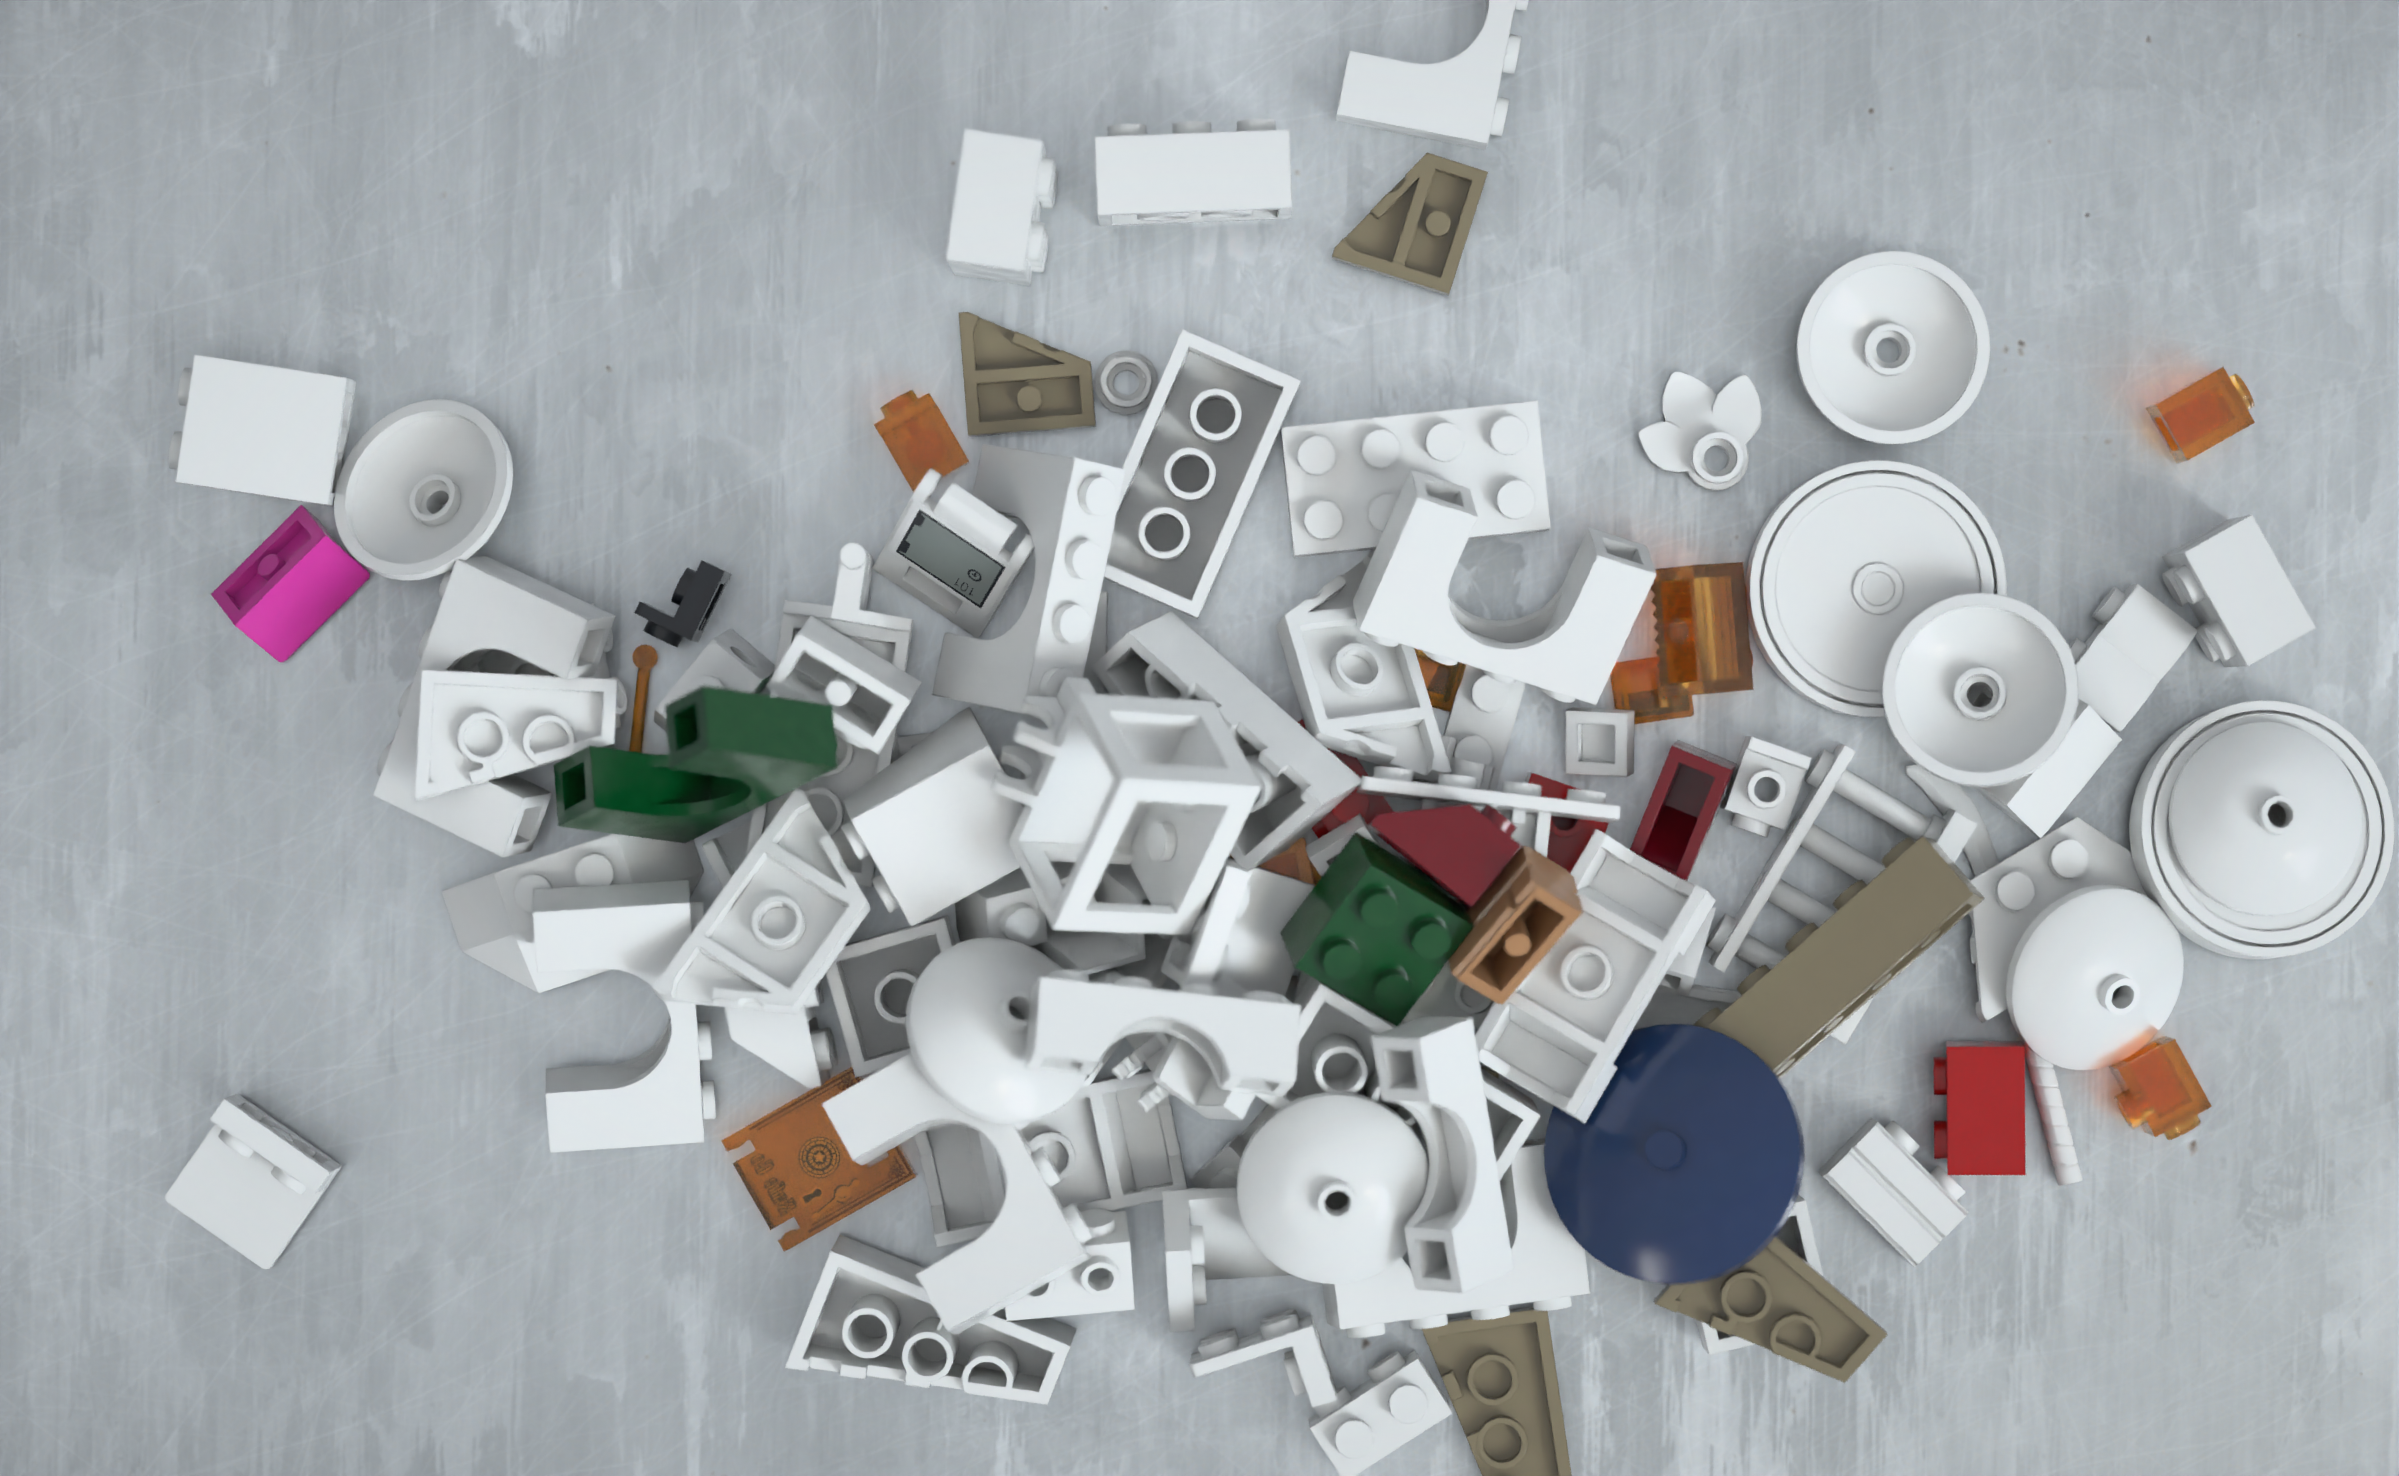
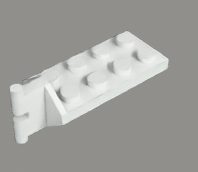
(884, 636)

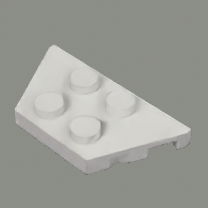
(1356, 691)
(2025, 886)
(772, 922)

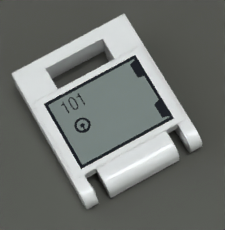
(953, 555)

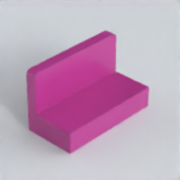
(290, 585)

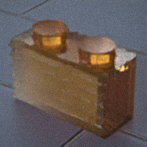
(1702, 629)

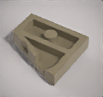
(1418, 225)
(1020, 382)

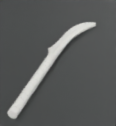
(1982, 857)

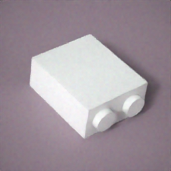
(262, 430)

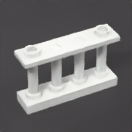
(1825, 776)

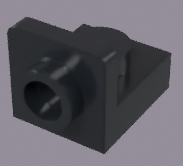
(697, 598)

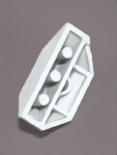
(496, 910)

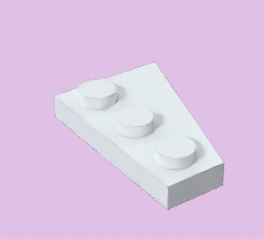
(505, 724)

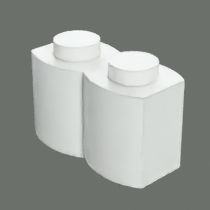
(2128, 653)

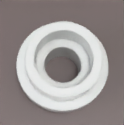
(1120, 362)

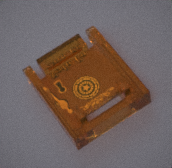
(805, 1167)

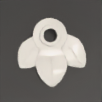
(1704, 420)

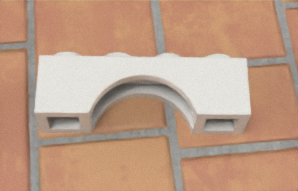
(1244, 1040)
(1461, 1224)

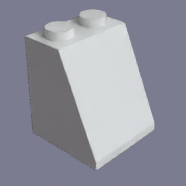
(935, 821)

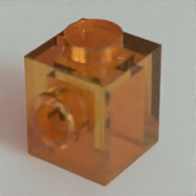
(2159, 1090)

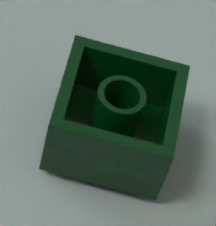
(1376, 930)

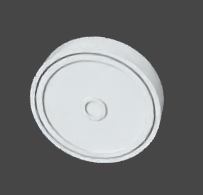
(1853, 566)
(2237, 932)

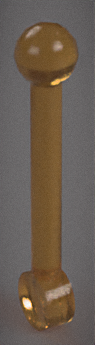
(645, 658)

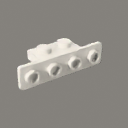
(1517, 802)

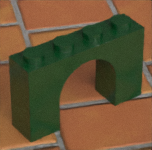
(722, 762)

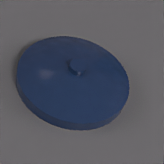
(1679, 1160)

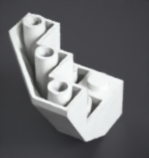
(1013, 913)

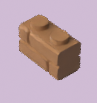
(1515, 924)

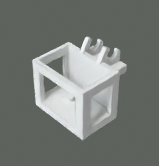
(1125, 786)

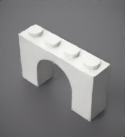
(1440, 100)
(1071, 520)
(482, 611)
(1560, 647)
(661, 1091)
(1033, 1232)
(1544, 1255)

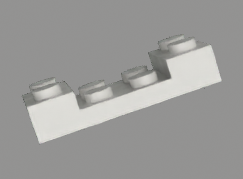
(1595, 982)
(1098, 1142)

